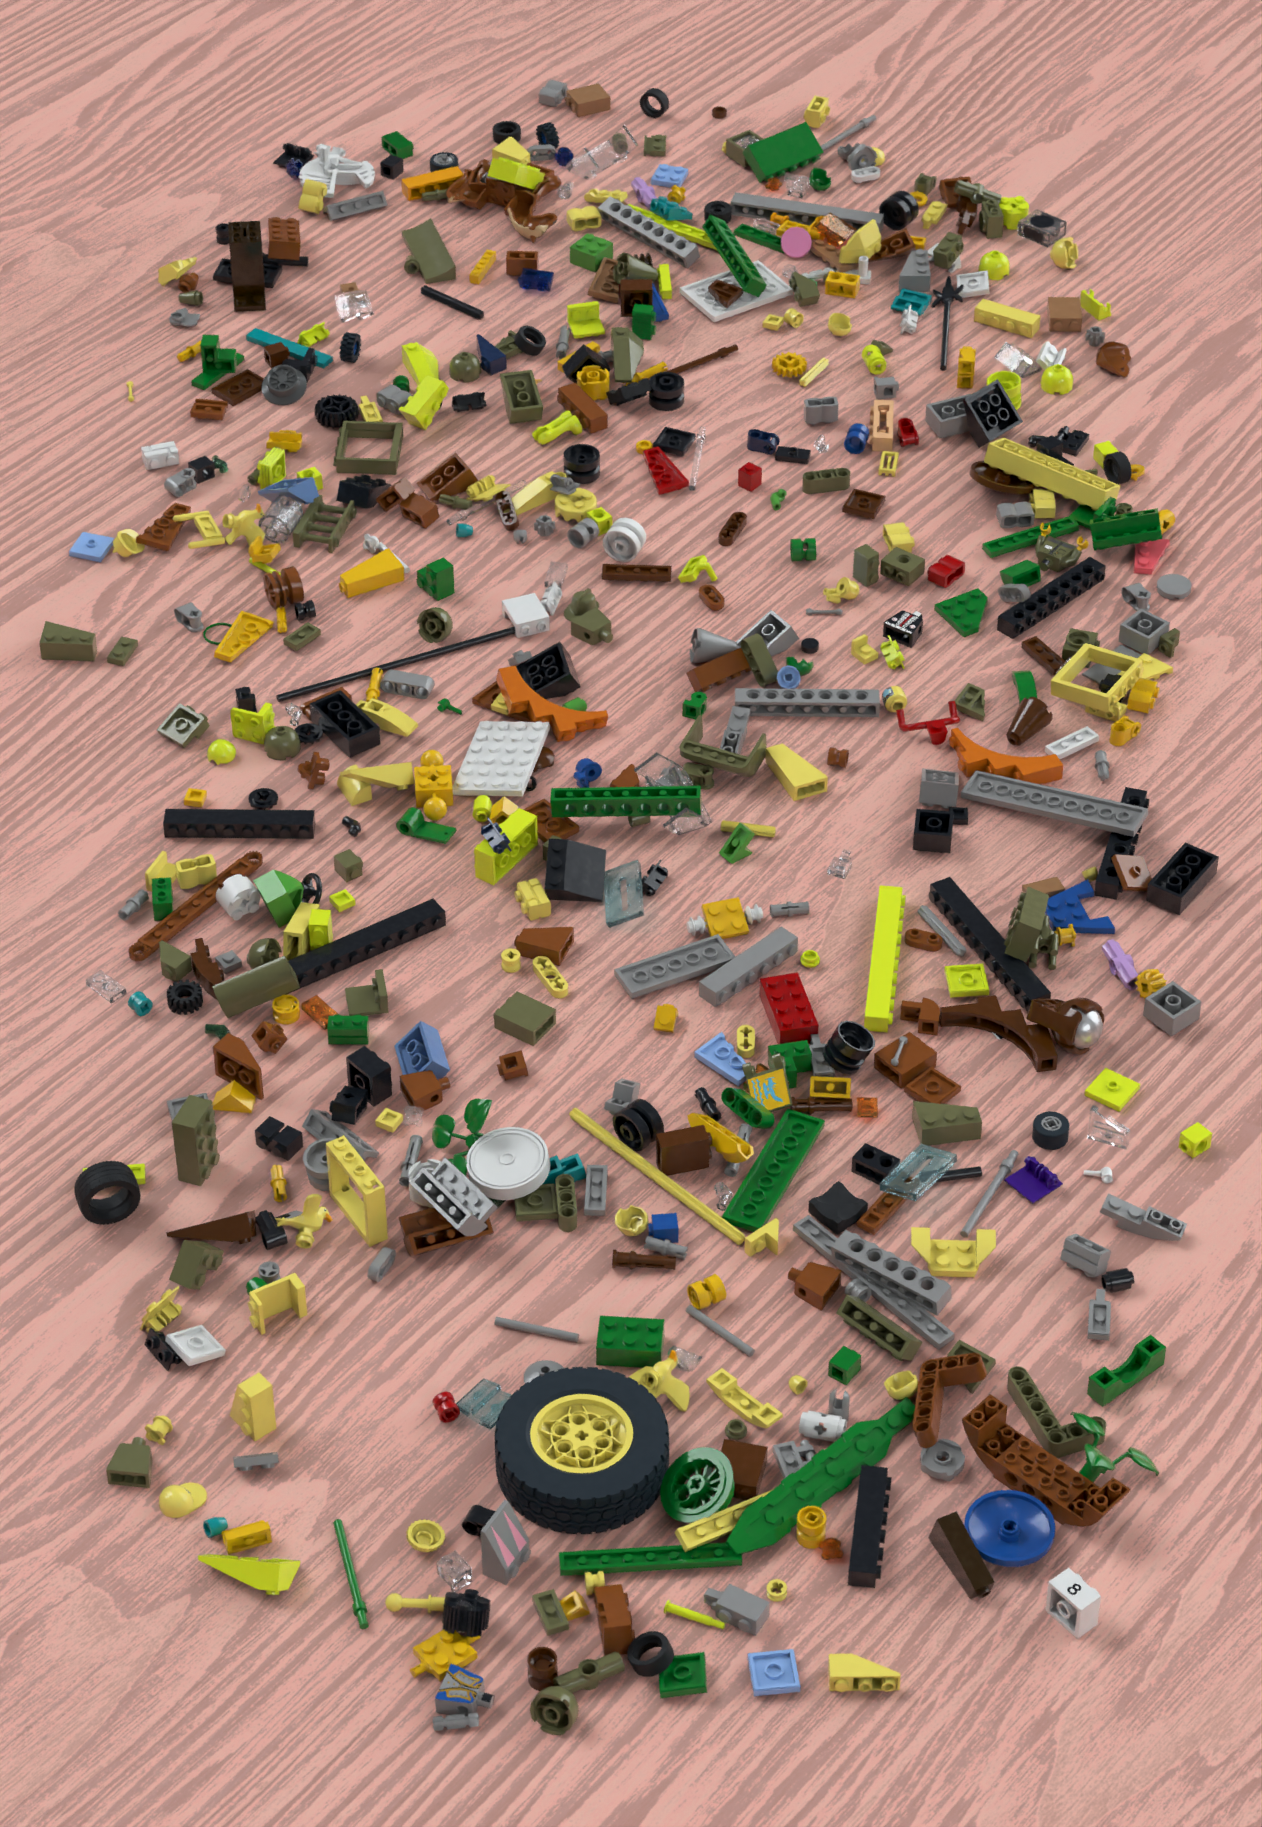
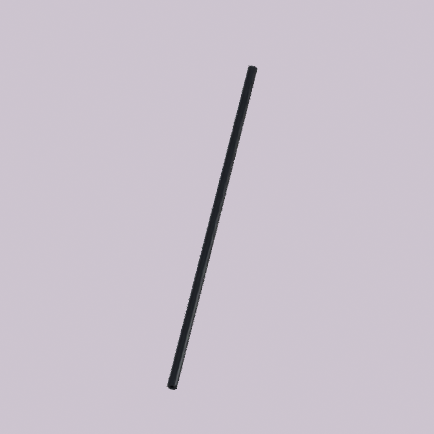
(395, 664)

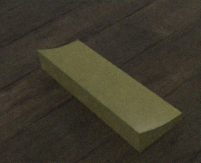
(430, 252)

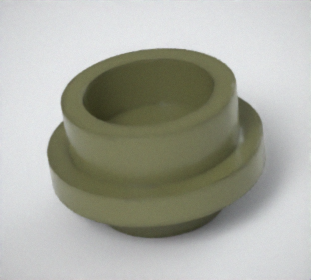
(736, 1429)

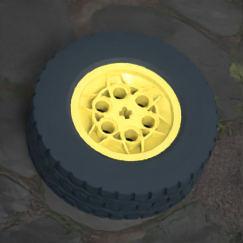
(581, 1450)

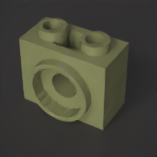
(991, 219)
(902, 566)
(1075, 640)

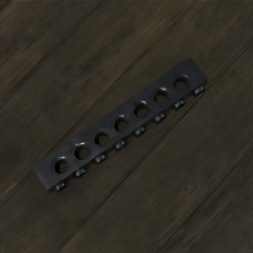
(1051, 597)
(1107, 881)

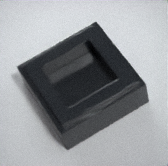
(960, 815)

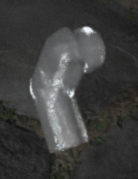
(820, 444)
(295, 713)
(724, 1195)

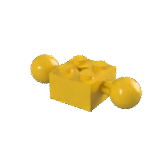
(433, 785)

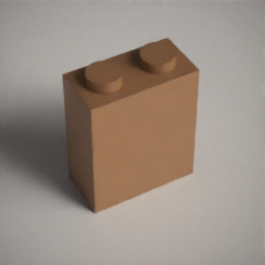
(588, 100)
(1064, 314)

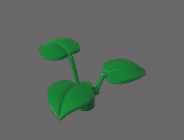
(475, 1116)
(1099, 1463)

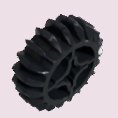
(336, 409)

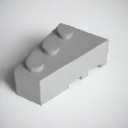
(916, 272)

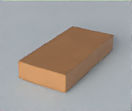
(1048, 886)

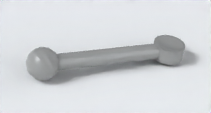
(809, 612)
(903, 1040)

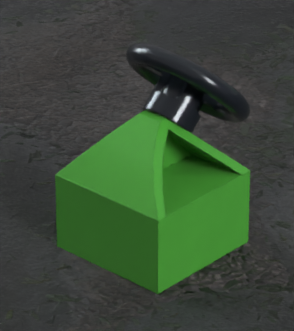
(284, 893)

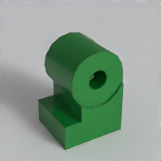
(695, 706)

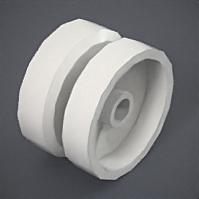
(624, 539)

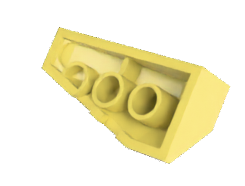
(533, 494)

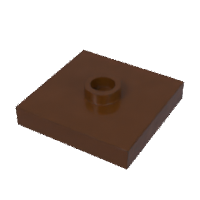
(863, 503)

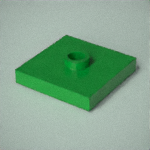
(684, 1676)

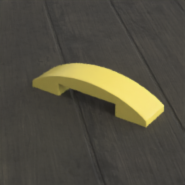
(741, 1402)

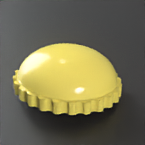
(425, 1535)

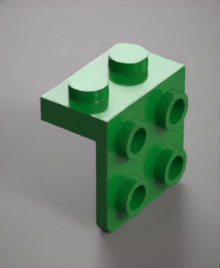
(1084, 513)

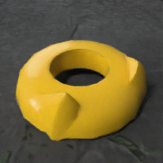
(921, 196)
(1137, 468)

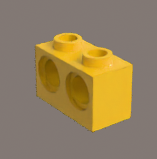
(842, 284)

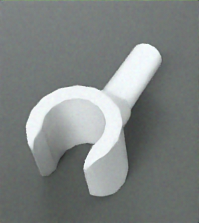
(1105, 1174)

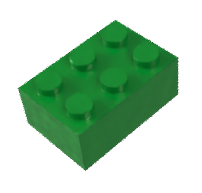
(629, 1341)

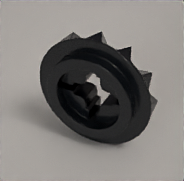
(315, 733)
(266, 794)

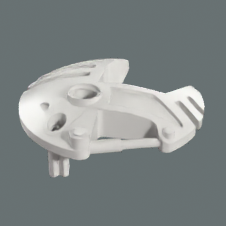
(332, 172)

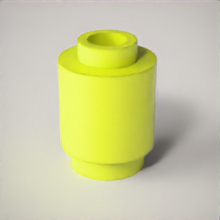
(482, 808)

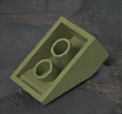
(521, 396)

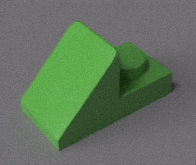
(736, 845)

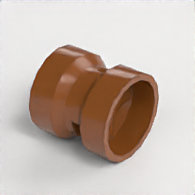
(837, 757)

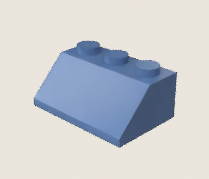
(299, 489)
(422, 1051)

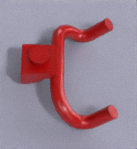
(936, 728)

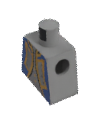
(461, 1693)

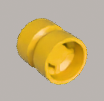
(706, 1292)
(811, 1527)

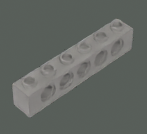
(891, 1272)

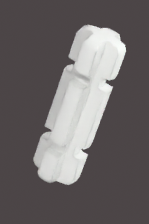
(817, 274)

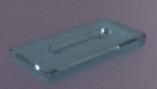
(612, 893)
(940, 1164)

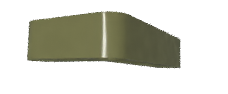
(1051, 1435)

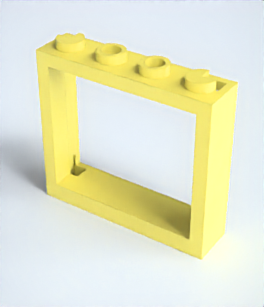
(1063, 688)
(366, 1216)

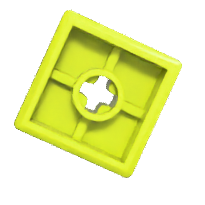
(272, 467)

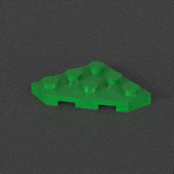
(964, 611)

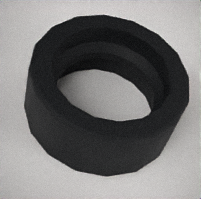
(660, 96)
(506, 129)
(525, 345)
(1117, 467)
(656, 1664)

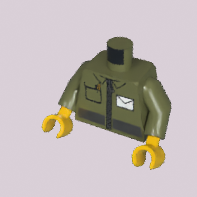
(1057, 554)

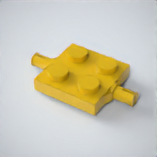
(441, 1651)

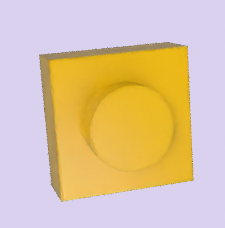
(195, 797)

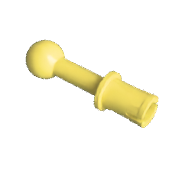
(395, 1602)

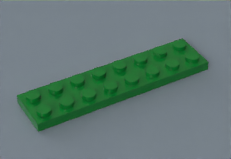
(773, 1170)

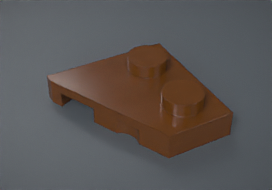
(725, 292)

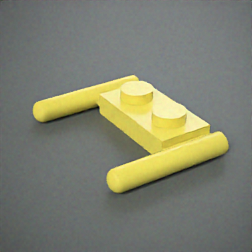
(206, 527)

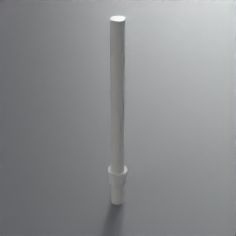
(862, 124)
(1005, 1168)

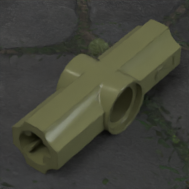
(976, 192)
(590, 1673)

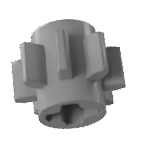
(1095, 336)
(544, 525)

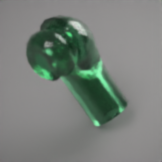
(220, 464)
(219, 1030)

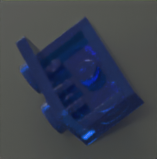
(536, 279)

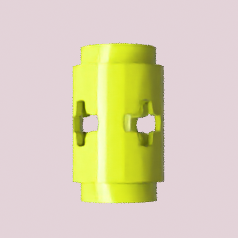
(874, 359)

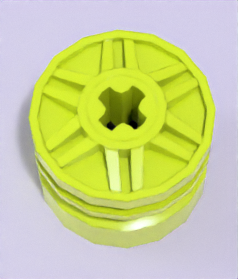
(1011, 384)

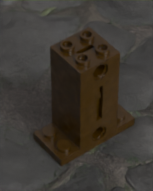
(247, 266)

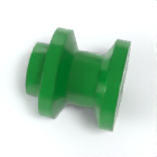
(402, 382)

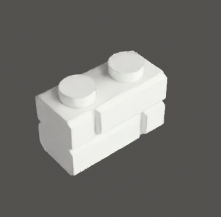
(160, 455)

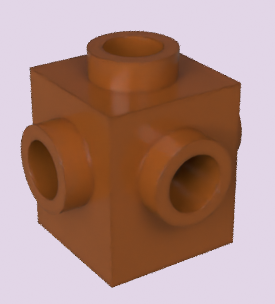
(269, 1037)

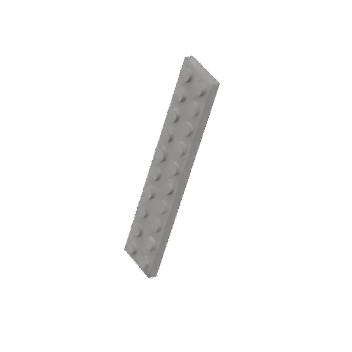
(1055, 803)

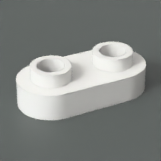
(865, 174)

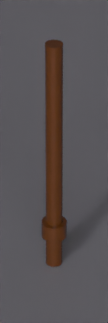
(722, 352)

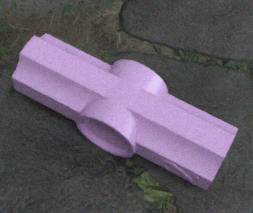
(643, 192)
(1120, 964)

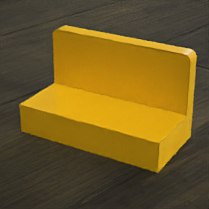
(246, 1536)

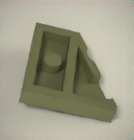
(508, 345)
(971, 701)

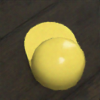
(181, 1500)

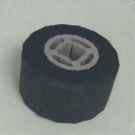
(1050, 1130)

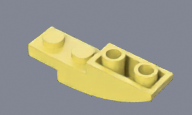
(388, 717)

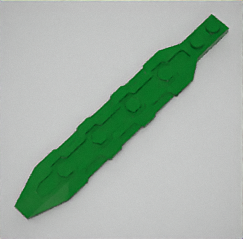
(817, 1481)

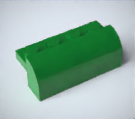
(1125, 529)

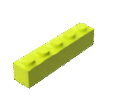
(664, 281)

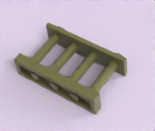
(313, 515)

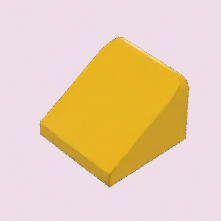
(574, 1606)

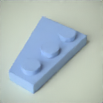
(722, 1058)

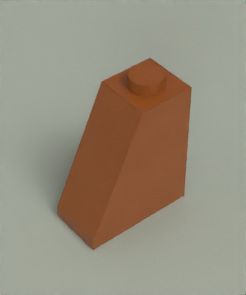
(548, 942)

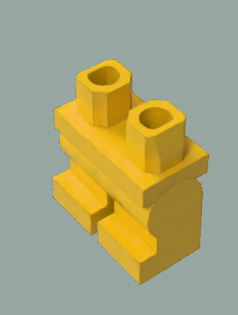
(966, 367)

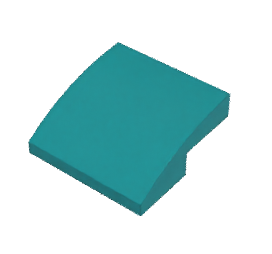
(907, 297)

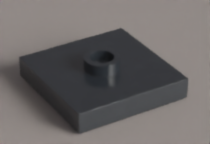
(674, 441)

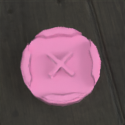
(796, 242)

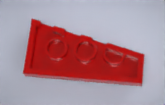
(664, 472)

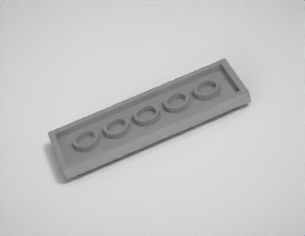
(674, 966)

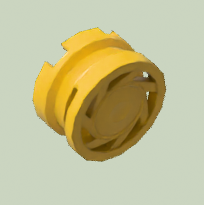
(285, 1009)

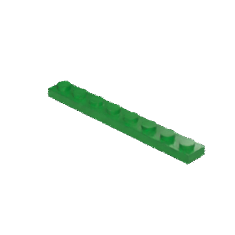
(647, 1559)

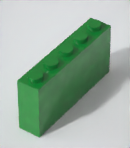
(783, 152)

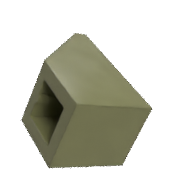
(804, 289)

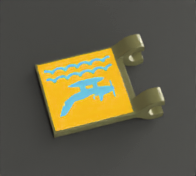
(769, 1086)

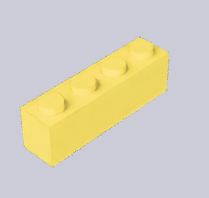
(1007, 318)

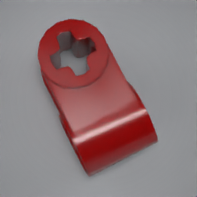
(907, 433)

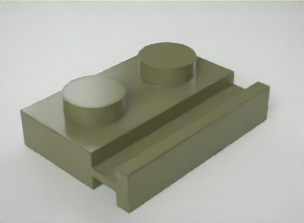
(655, 145)

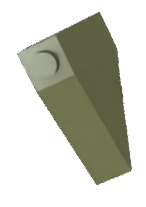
(626, 353)

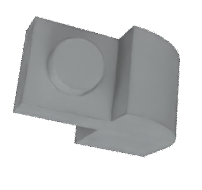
(623, 1094)

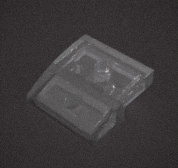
(353, 305)

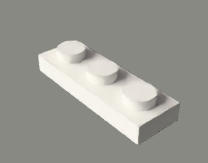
(1072, 743)

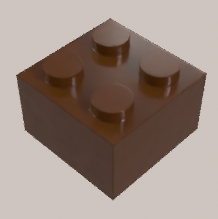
(634, 292)

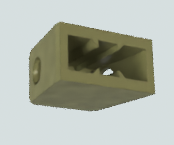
(592, 627)
(131, 1465)

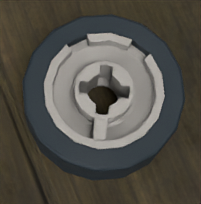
(443, 161)

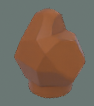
(188, 282)

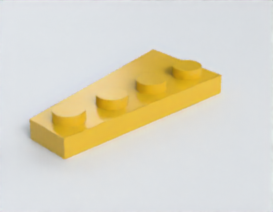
(241, 635)

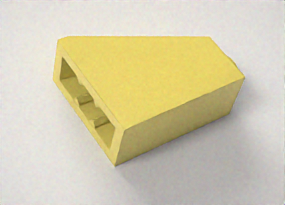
(511, 150)

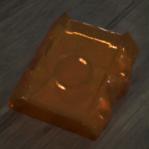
(834, 229)

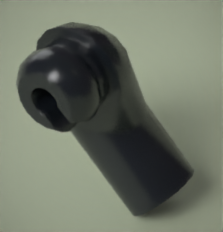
(1034, 439)

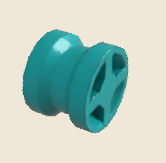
(140, 1003)

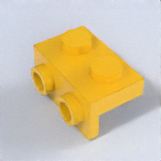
(261, 552)

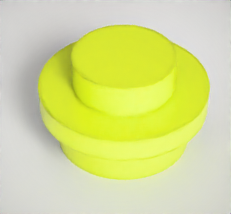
(810, 959)

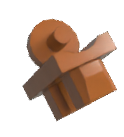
(311, 769)

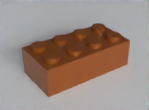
(283, 238)

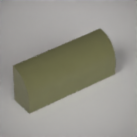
(256, 986)

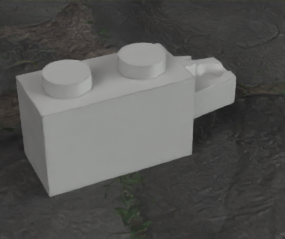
(738, 1608)

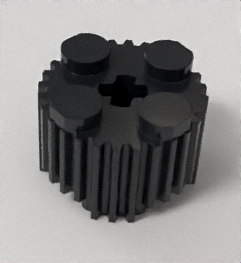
(466, 1613)

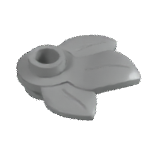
(183, 318)

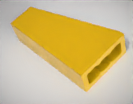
(372, 574)

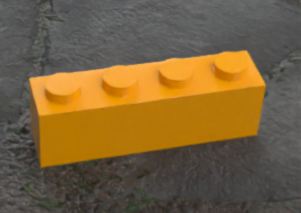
(441, 180)

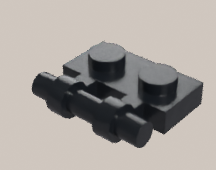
(1073, 441)

